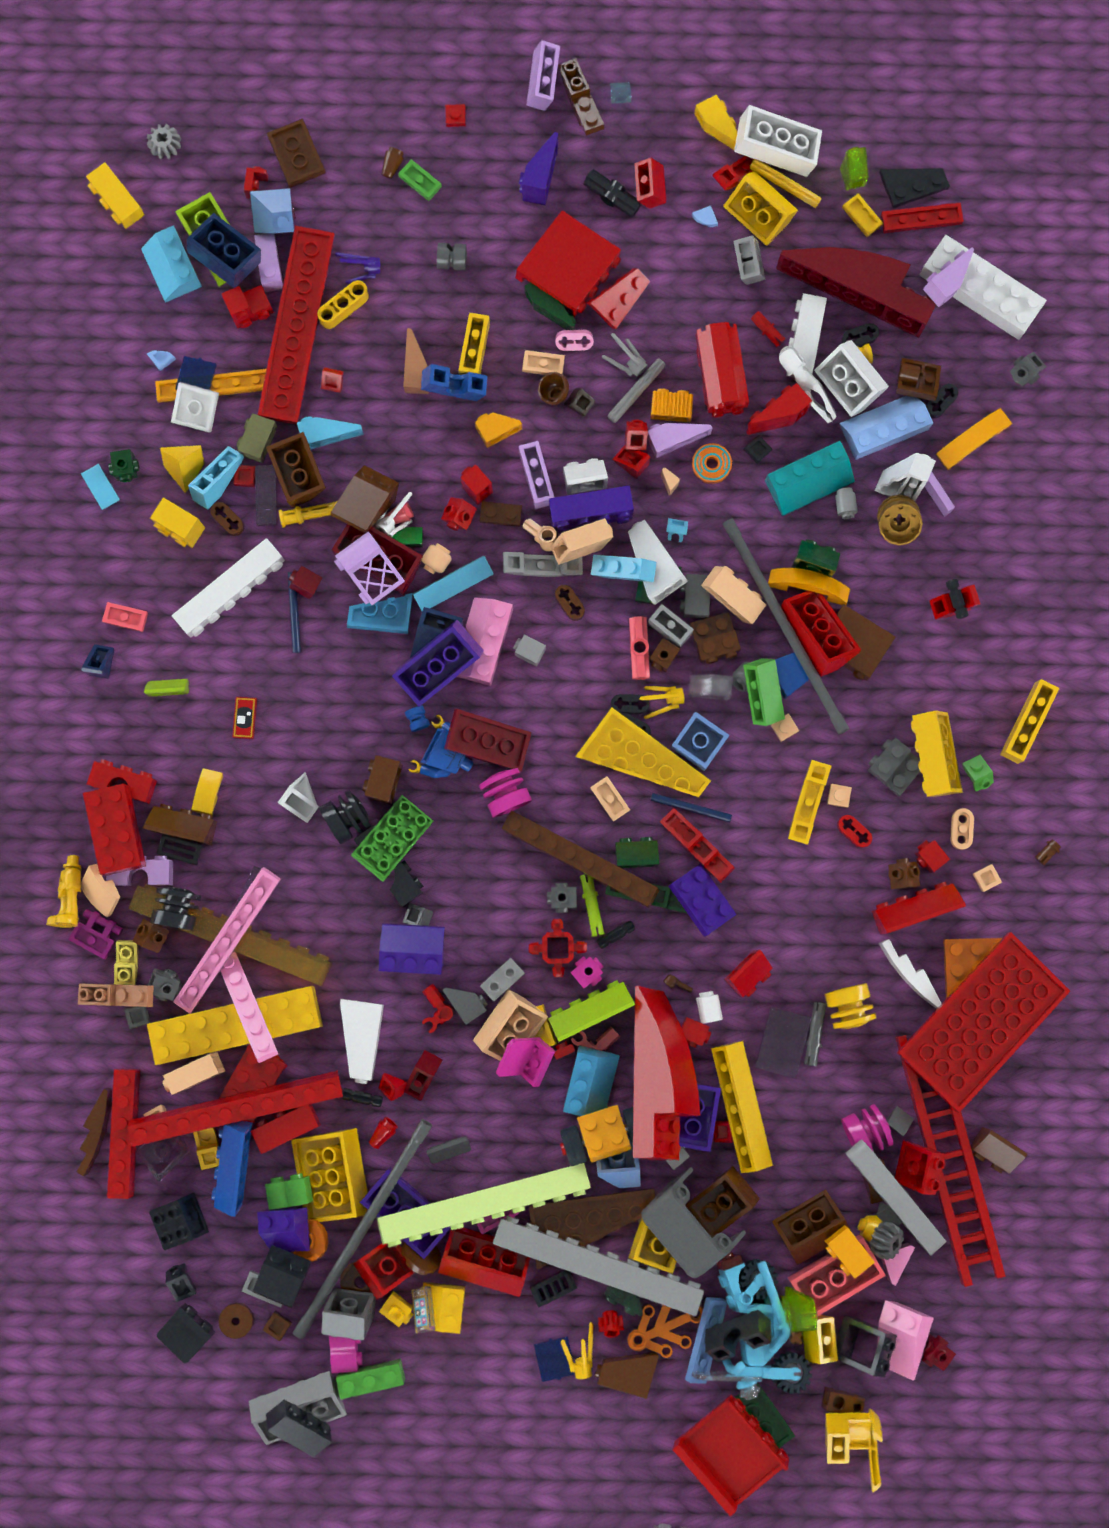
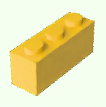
(114, 196)
(474, 344)

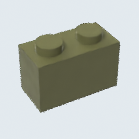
(257, 436)

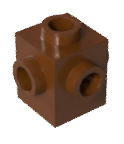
(904, 874)
(150, 936)

